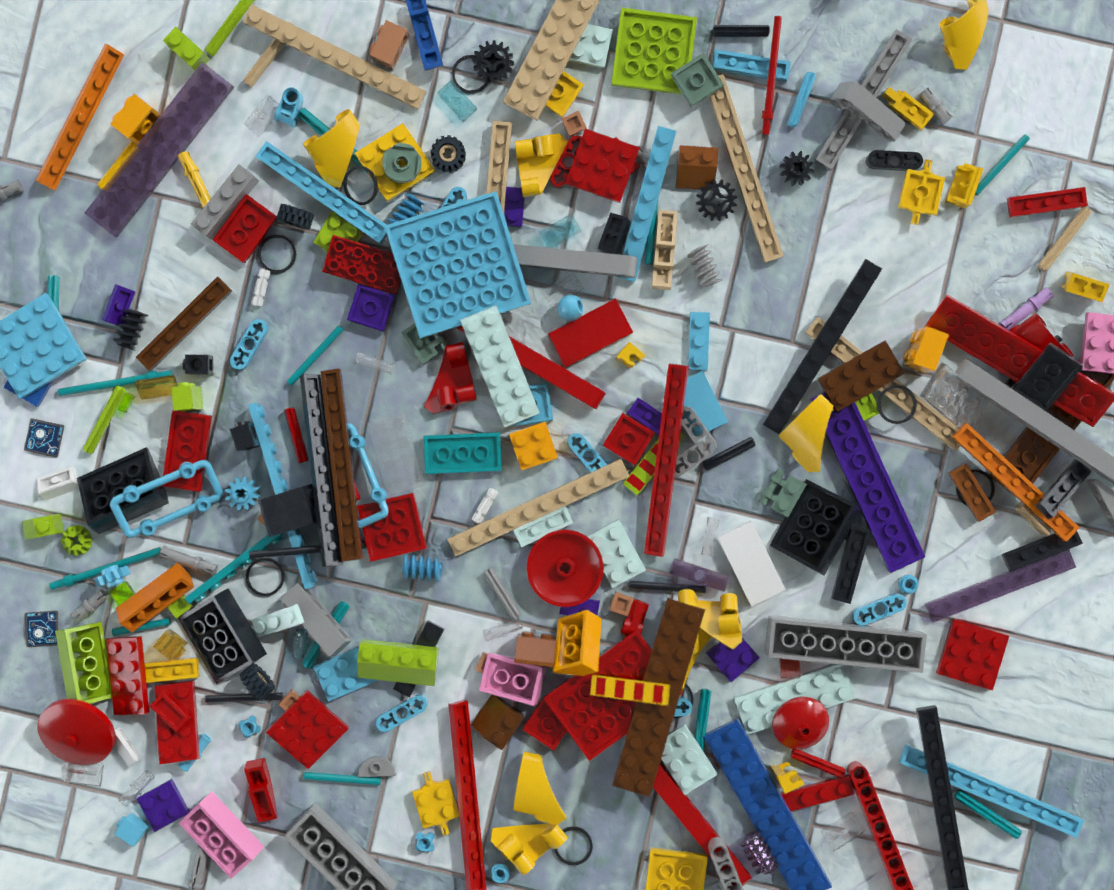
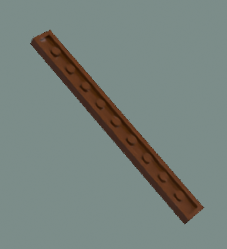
(341, 465)

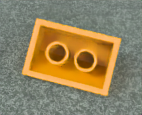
(577, 644)

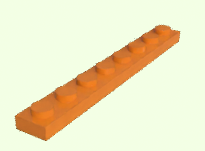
(80, 117)
(1011, 479)

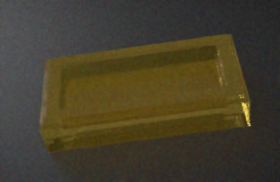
(156, 387)

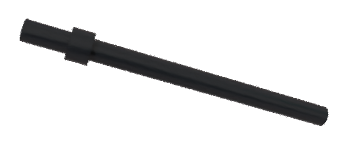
(289, 551)

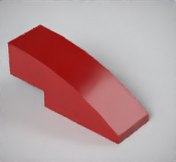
(261, 789)

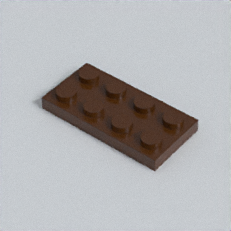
(860, 376)

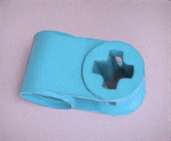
(289, 108)

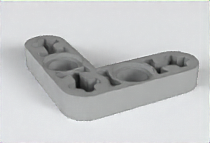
(698, 447)

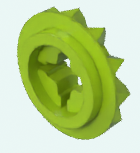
(84, 537)

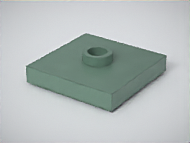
(697, 80)

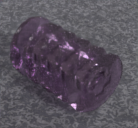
(759, 853)

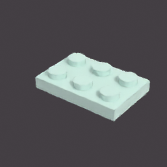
(593, 47)
(618, 553)
(686, 760)

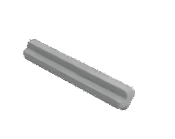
(502, 593)

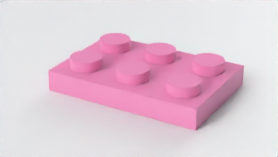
(1098, 343)

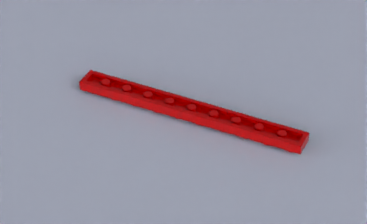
(666, 459)
(467, 795)

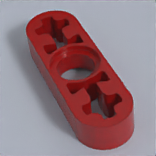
(556, 172)

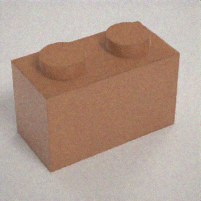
(389, 44)

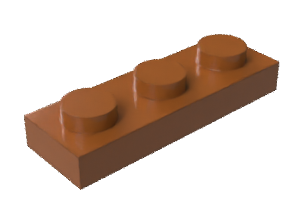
(971, 492)

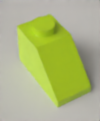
(43, 526)

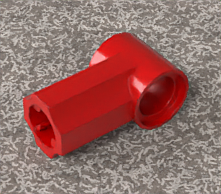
(635, 617)

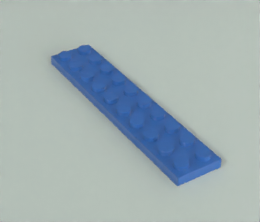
(766, 807)

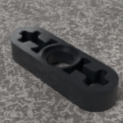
(880, 154)

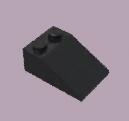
(288, 510)

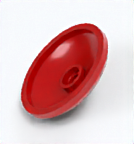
(797, 715)

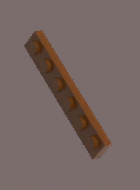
(184, 323)

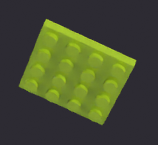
(651, 49)

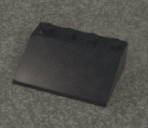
(106, 482)
(816, 527)
(222, 635)

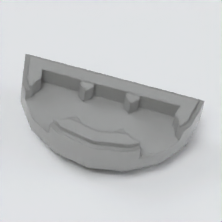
(377, 767)

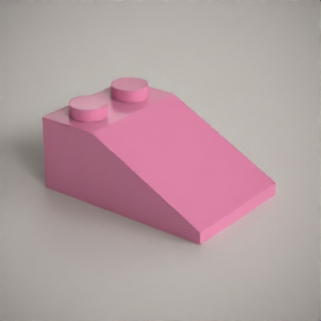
(512, 679)

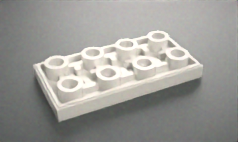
(751, 563)

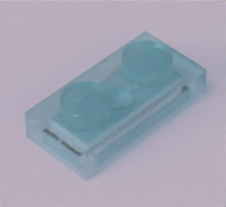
(457, 100)
(559, 231)

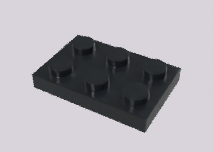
(1048, 377)

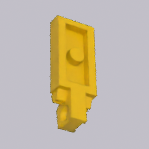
(908, 108)

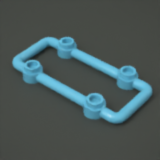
(378, 494)
(147, 526)

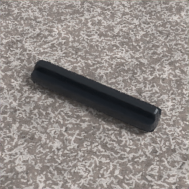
(741, 30)
(729, 453)

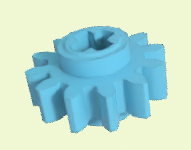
(235, 493)
(112, 576)

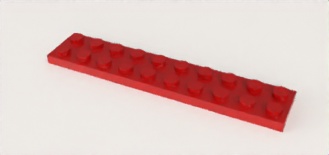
(1014, 356)

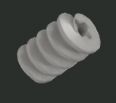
(704, 266)

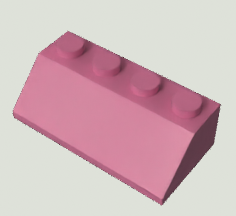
(221, 835)

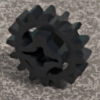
(485, 61)
(716, 191)

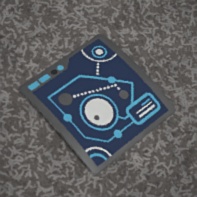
(44, 437)
(41, 628)

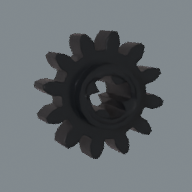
(790, 164)

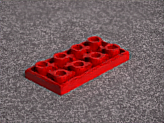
(362, 265)

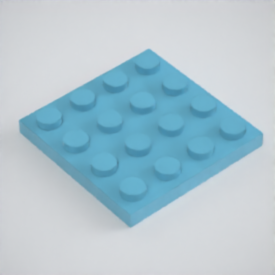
(36, 346)

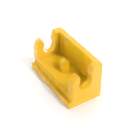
(964, 185)
(1085, 286)
(628, 355)
(789, 780)

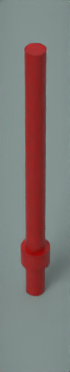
(767, 113)

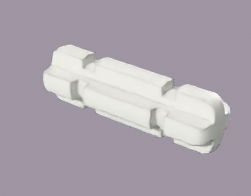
(260, 287)
(484, 505)

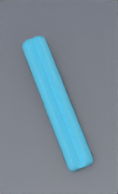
(801, 99)

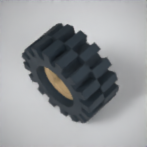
(439, 149)
(295, 216)
(257, 681)

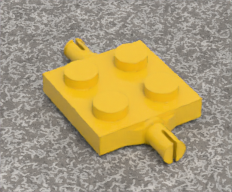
(921, 192)
(435, 803)

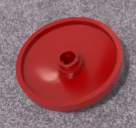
(565, 568)
(76, 732)

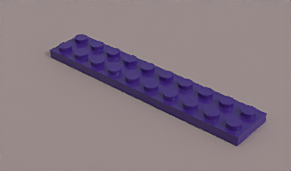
(872, 488)

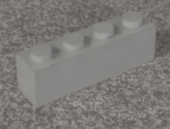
(224, 202)
(317, 620)

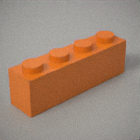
(154, 597)

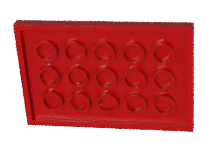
(600, 720)

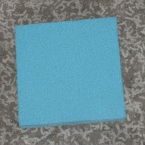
(542, 398)

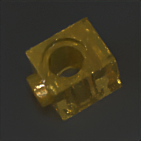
(171, 645)

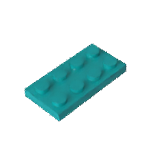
(462, 453)

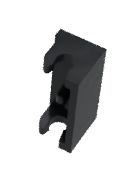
(614, 234)

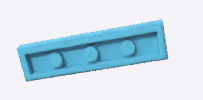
(748, 65)

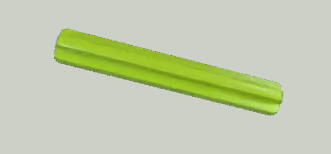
(227, 26)
(104, 419)

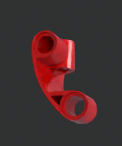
(1036, 333)
(453, 382)

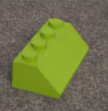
(84, 662)
(397, 662)

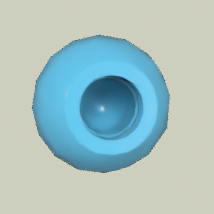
(570, 308)

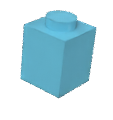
(131, 829)

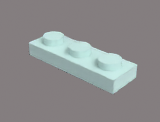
(540, 527)
(277, 620)

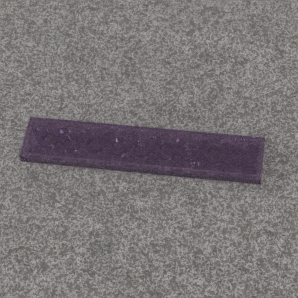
(159, 150)

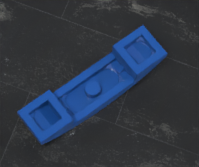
(424, 34)

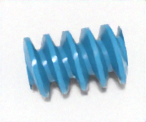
(409, 210)
(422, 568)

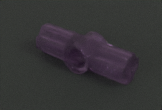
(687, 570)

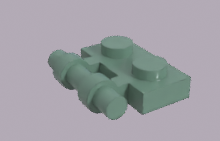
(423, 347)
(788, 495)

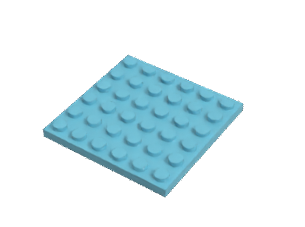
(457, 263)

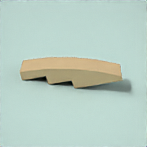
(664, 249)

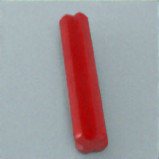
(296, 435)
(818, 763)

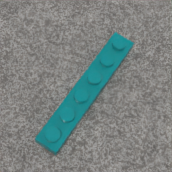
(229, 571)

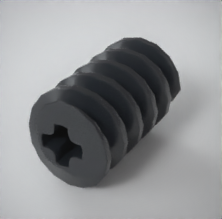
(130, 328)

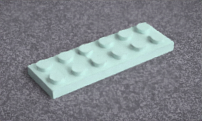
(500, 366)
(827, 685)

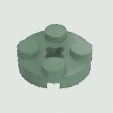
(410, 156)

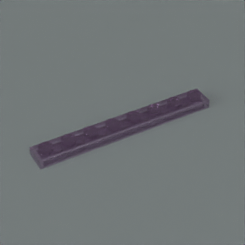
(999, 586)

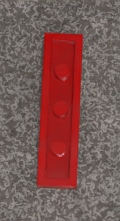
(1047, 202)
(818, 793)

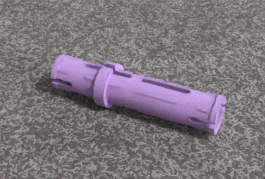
(1032, 304)

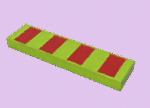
(644, 470)

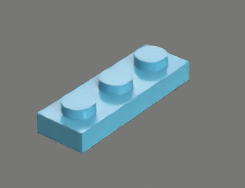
(698, 340)

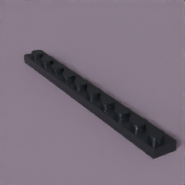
(822, 346)
(321, 469)
(942, 797)

